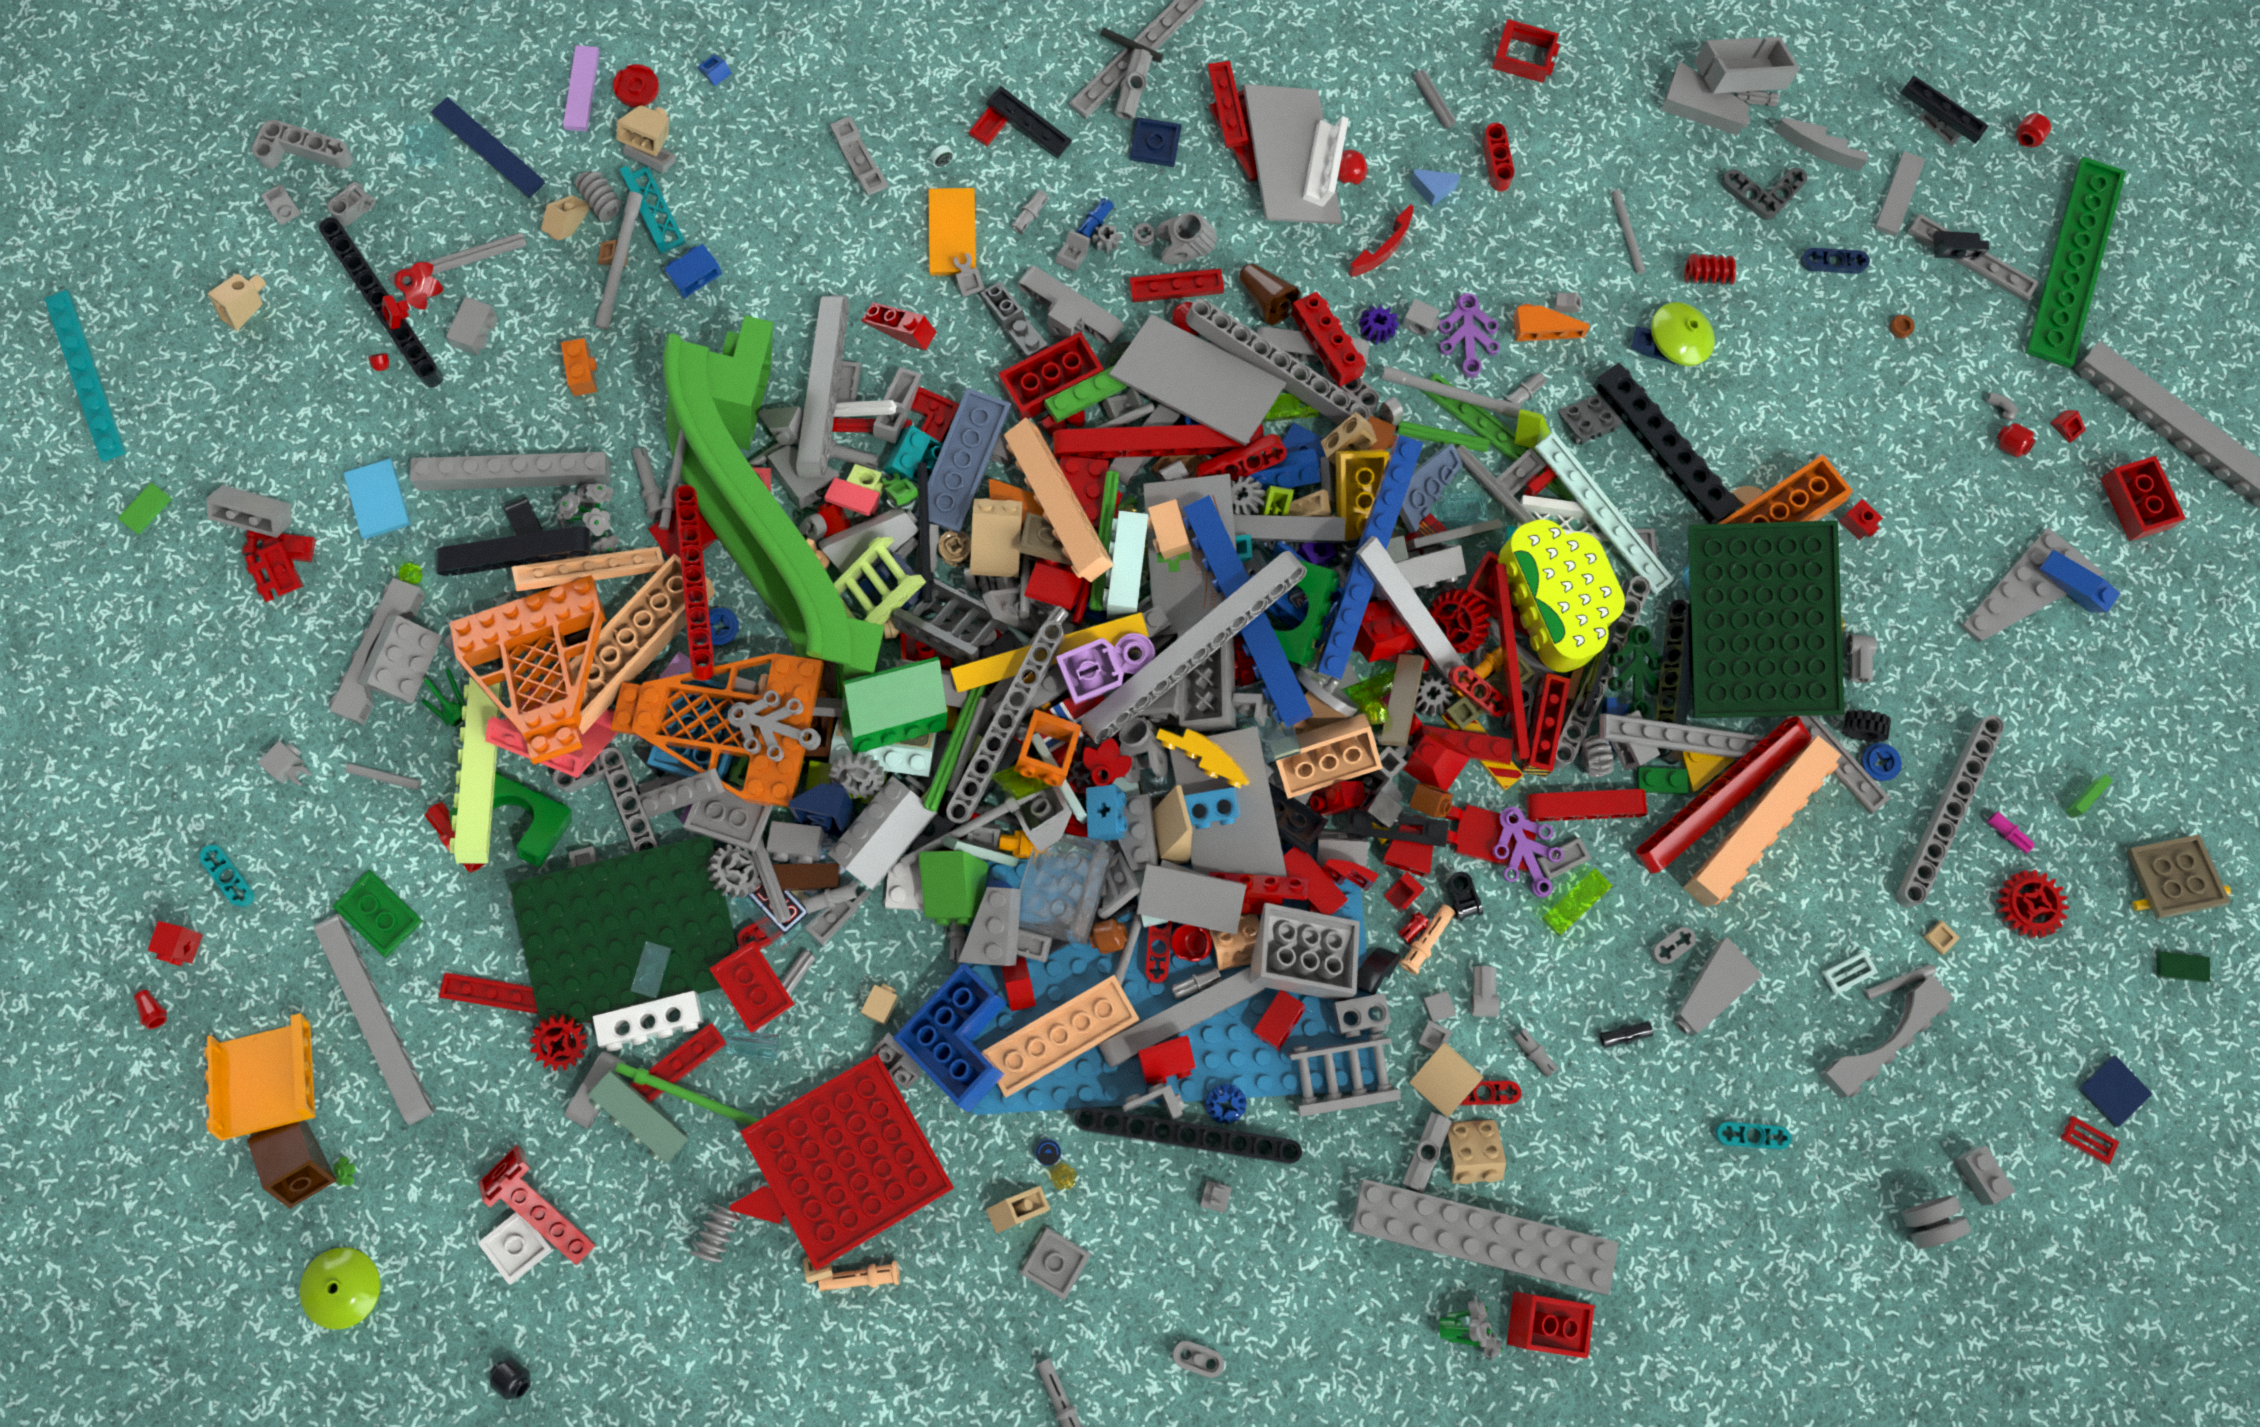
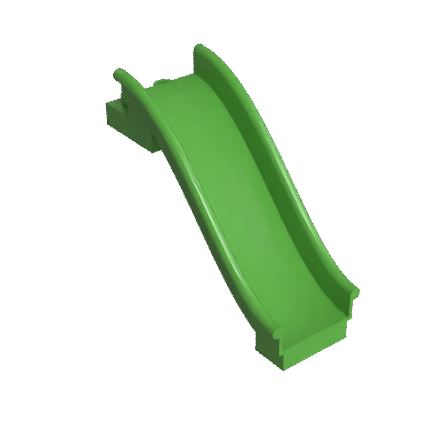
(717, 408)

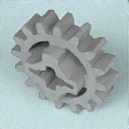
(857, 774)
(735, 871)

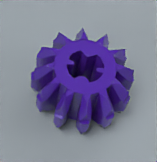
(1380, 317)

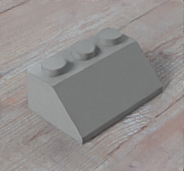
(1044, 817)

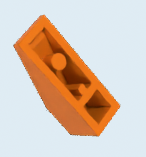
(1541, 323)

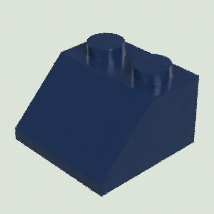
(890, 581)

